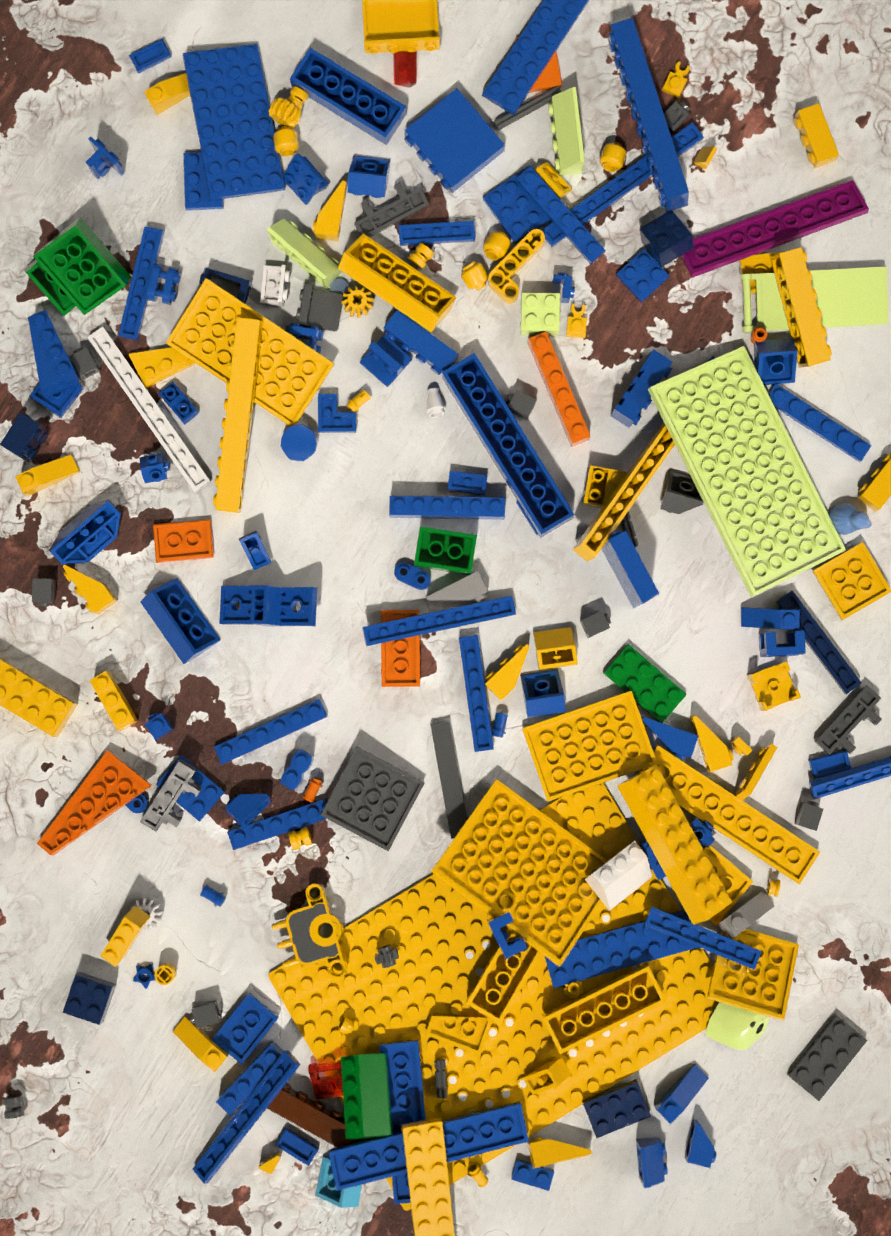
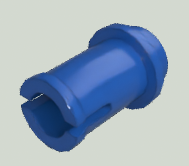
(499, 725)
(213, 896)

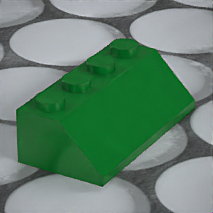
(366, 1096)

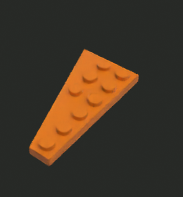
(99, 796)

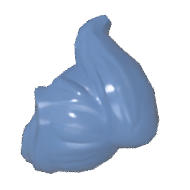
(848, 518)

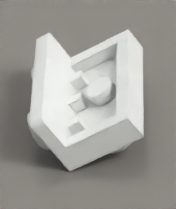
(273, 285)

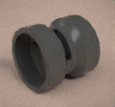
(13, 1106)

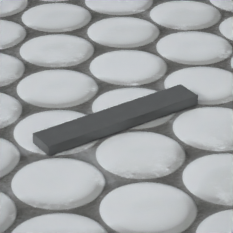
(449, 776)

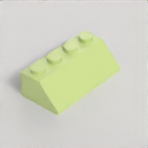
(567, 132)
(304, 253)

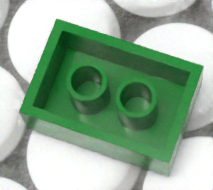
(445, 550)

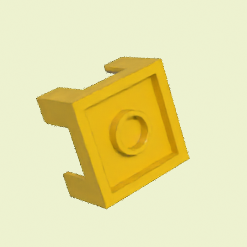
(773, 686)

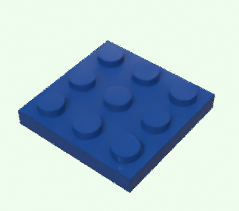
(515, 209)

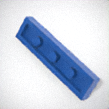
(437, 233)

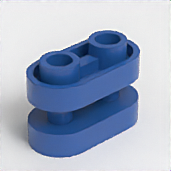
(168, 293)
(312, 333)

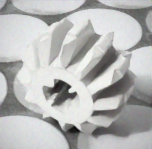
(153, 912)

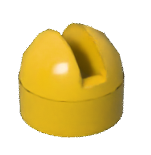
(346, 1026)

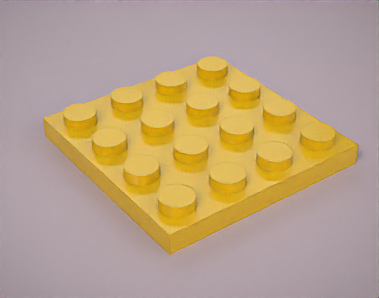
(757, 990)

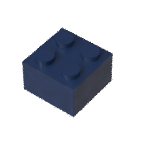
(666, 238)
(24, 437)
(89, 998)

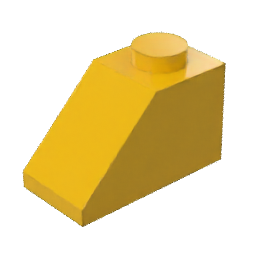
(547, 1076)

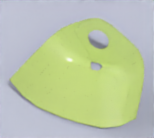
(732, 1026)

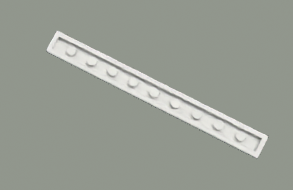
(149, 409)

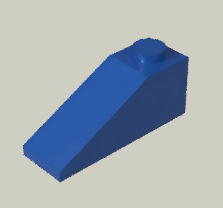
(771, 618)
(676, 740)
(681, 1094)

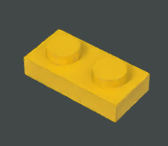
(553, 180)

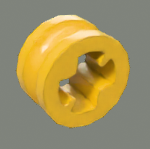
(773, 887)

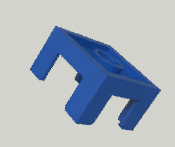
(795, 645)
(511, 948)

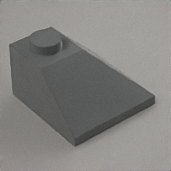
(680, 493)

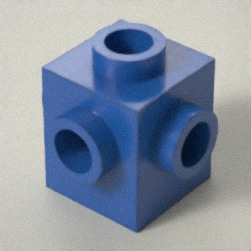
(154, 468)
(706, 829)

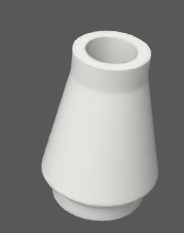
(434, 403)

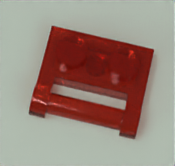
(326, 1086)

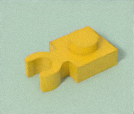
(676, 82)
(576, 325)

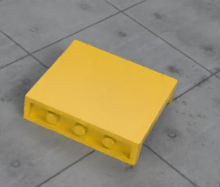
(400, 25)

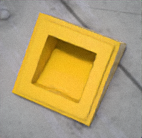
(705, 156)
(269, 1164)

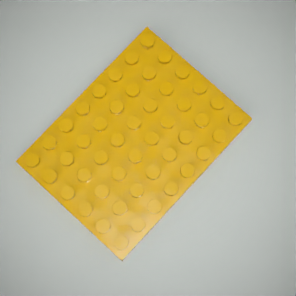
(525, 865)

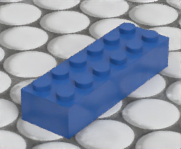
(348, 96)

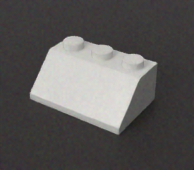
(620, 875)

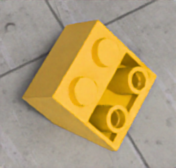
(601, 485)
(555, 648)

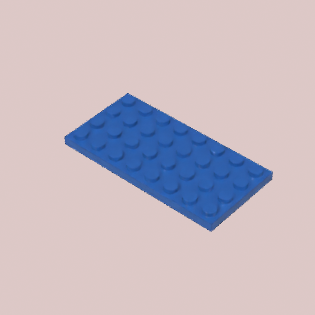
(233, 122)

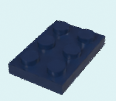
(616, 1108)

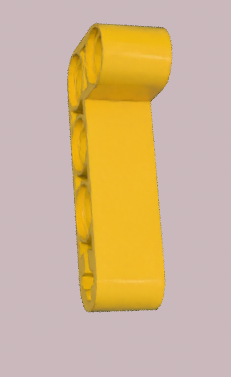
(519, 262)

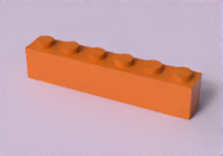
(558, 389)

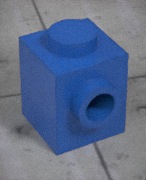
(158, 725)

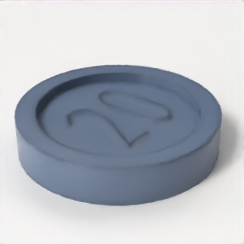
(339, 286)

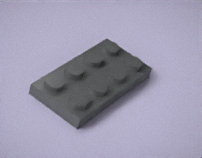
(827, 1057)

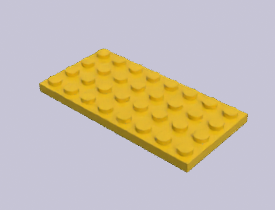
(287, 368)

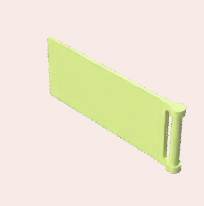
(843, 297)

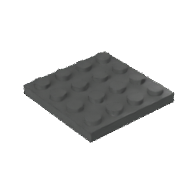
(372, 798)

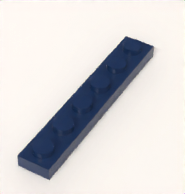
(822, 646)

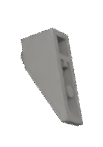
(464, 590)
(746, 915)

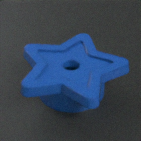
(144, 970)

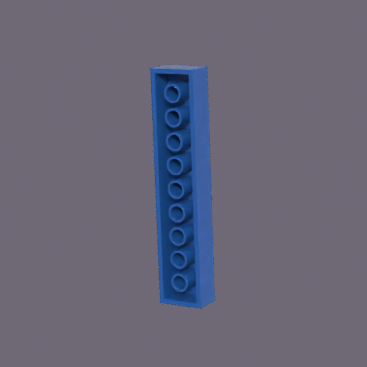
(648, 115)
(507, 445)

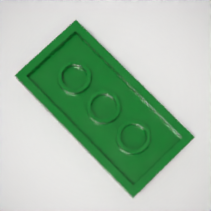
(649, 686)

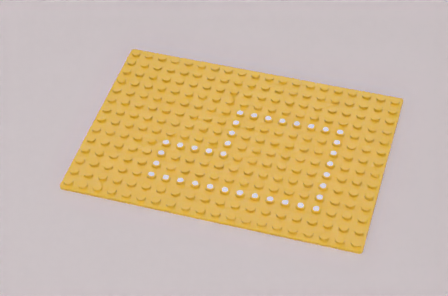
(441, 955)

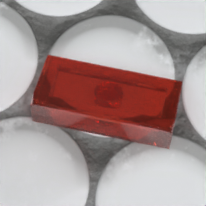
(405, 68)

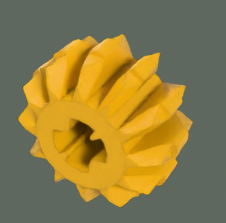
(284, 112)
(357, 294)

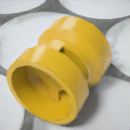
(297, 97)
(420, 256)
(300, 838)
(165, 970)

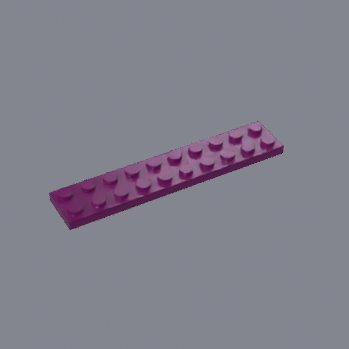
(774, 228)

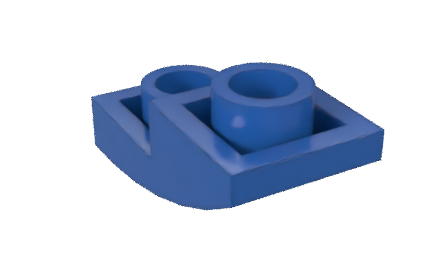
(178, 403)

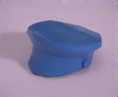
(298, 442)

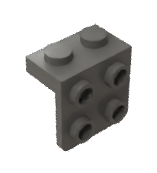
(319, 308)

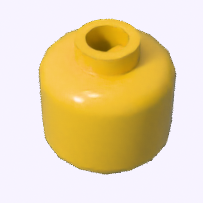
(286, 141)
(613, 156)
(496, 245)
(474, 275)

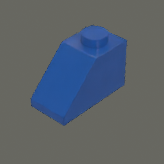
(246, 807)
(699, 1148)

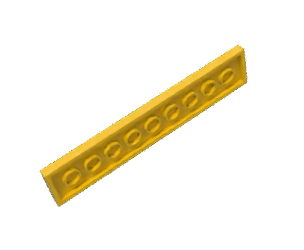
(736, 818)

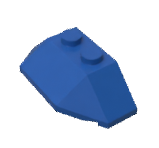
(87, 534)

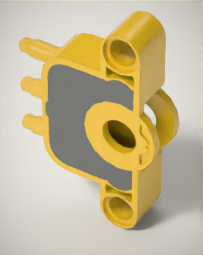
(306, 938)

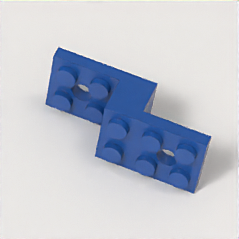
(268, 605)

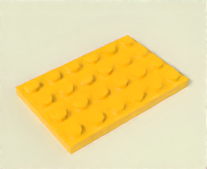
(589, 746)

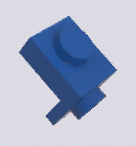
(568, 289)

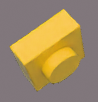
(740, 746)

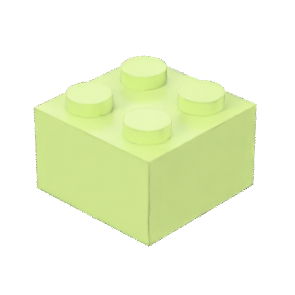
(540, 314)

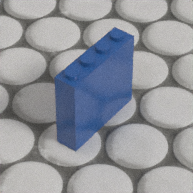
(454, 141)
(629, 569)

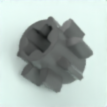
(386, 956)

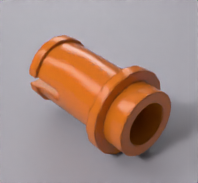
(761, 332)
(312, 789)

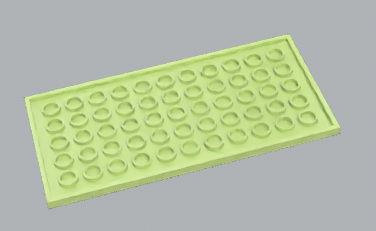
(747, 470)

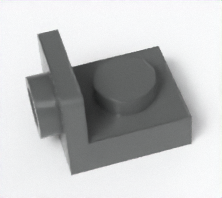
(677, 114)

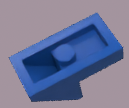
(255, 550)

